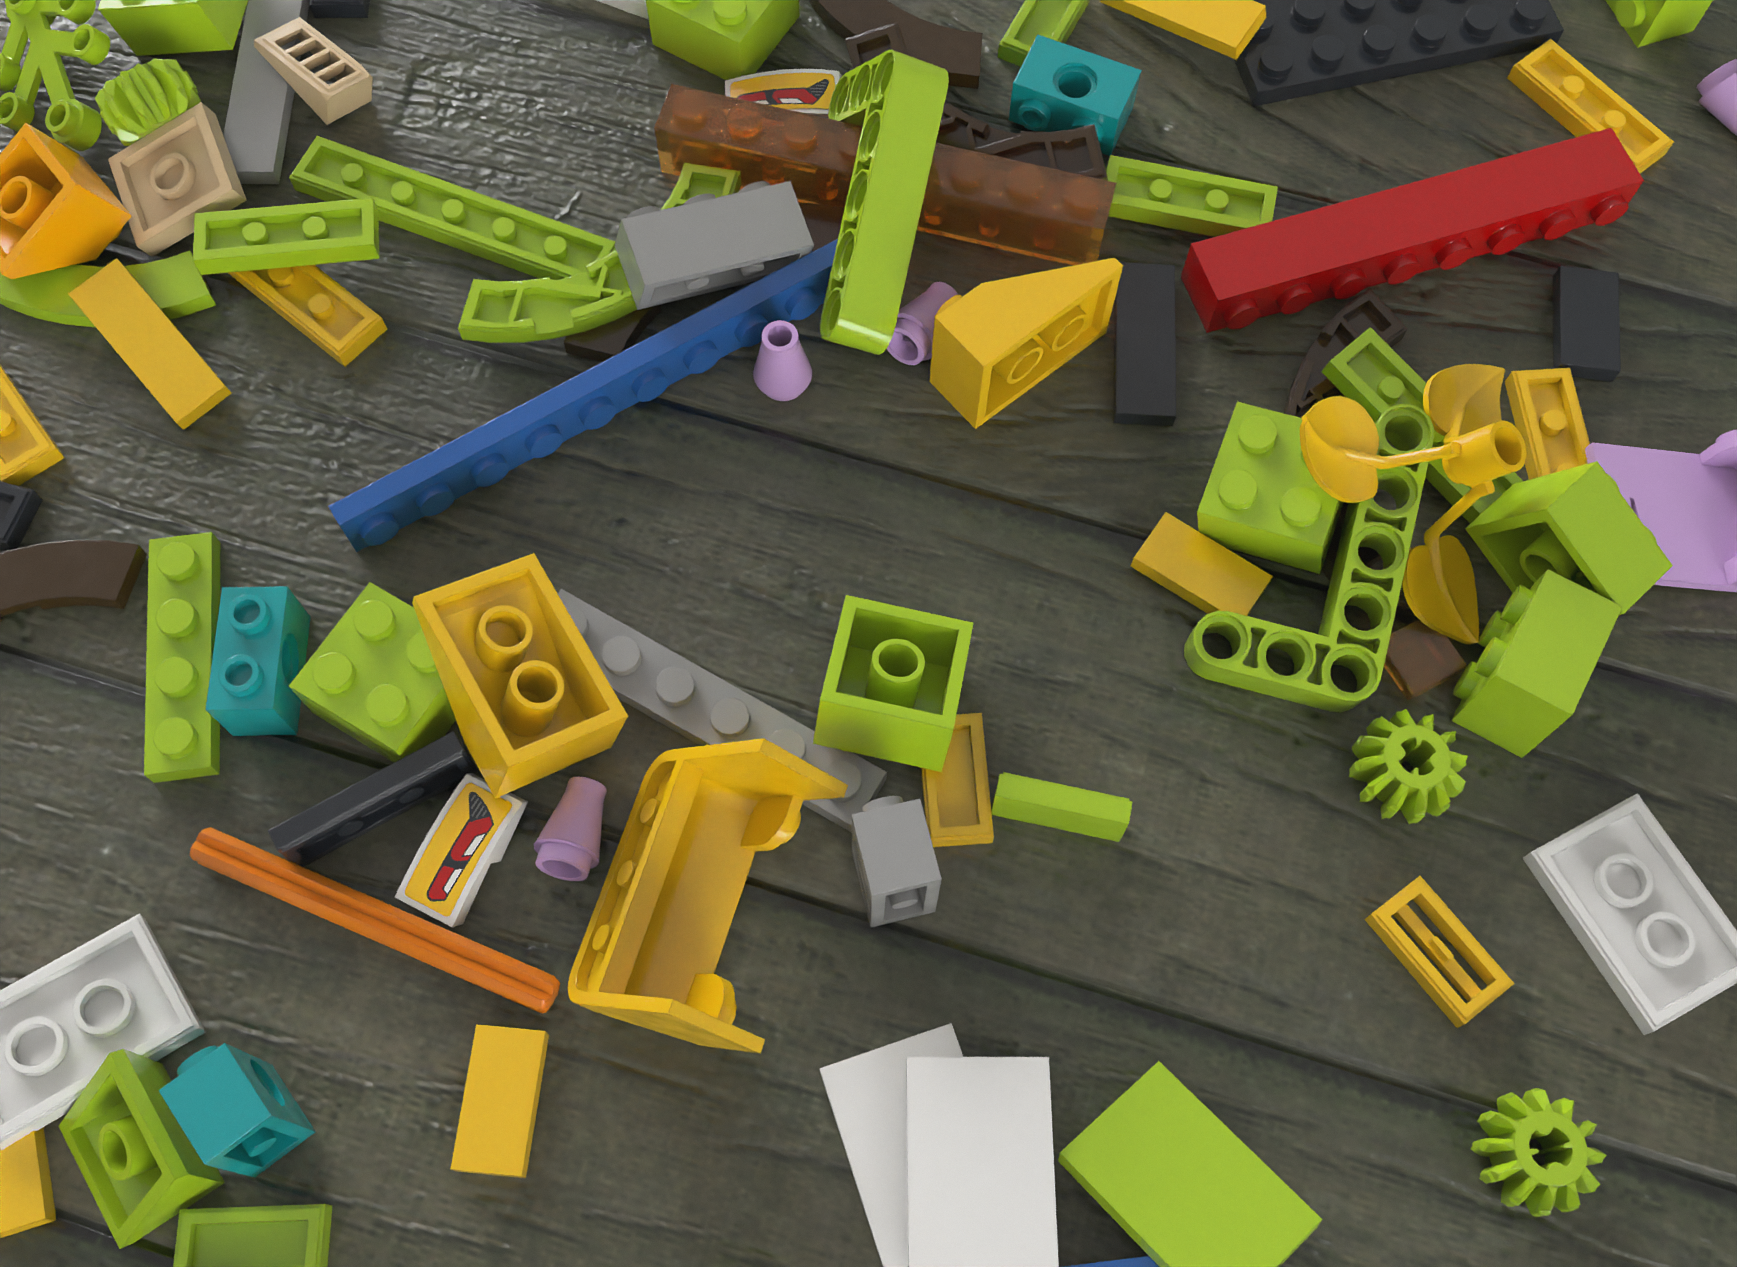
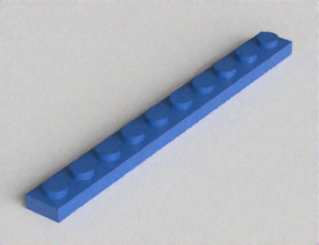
(582, 402)

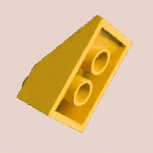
(1017, 333)
(518, 674)

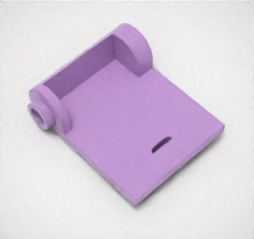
(1685, 504)

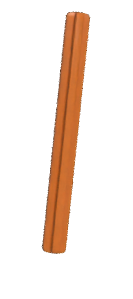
(376, 920)

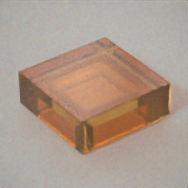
(1421, 659)

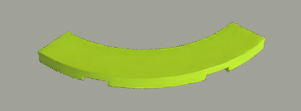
(170, 282)
(577, 303)

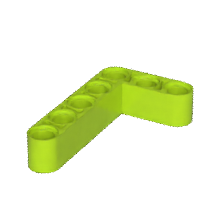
(900, 113)
(1350, 584)

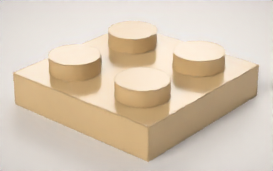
(173, 176)

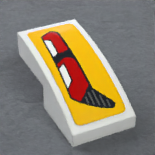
(790, 89)
(459, 850)

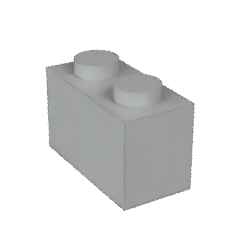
(895, 860)

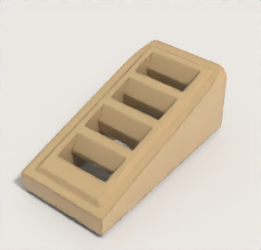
(327, 101)

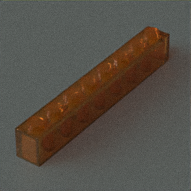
(966, 192)

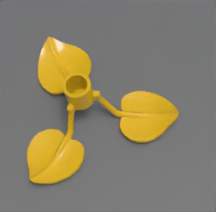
(1479, 446)

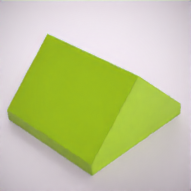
(134, 1148)

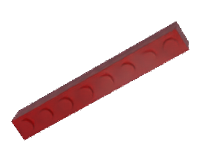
(1409, 230)

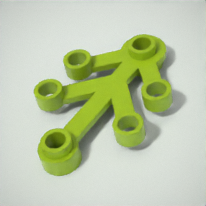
(66, 117)

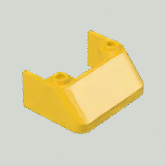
(679, 884)

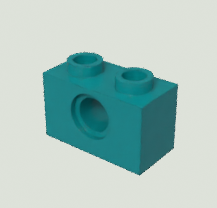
(1073, 89)
(255, 659)
(235, 1110)

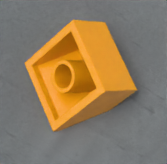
(52, 207)

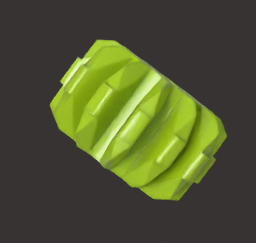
(146, 98)
(1434, 765)
(1562, 1144)

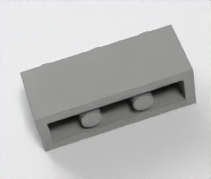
(711, 242)

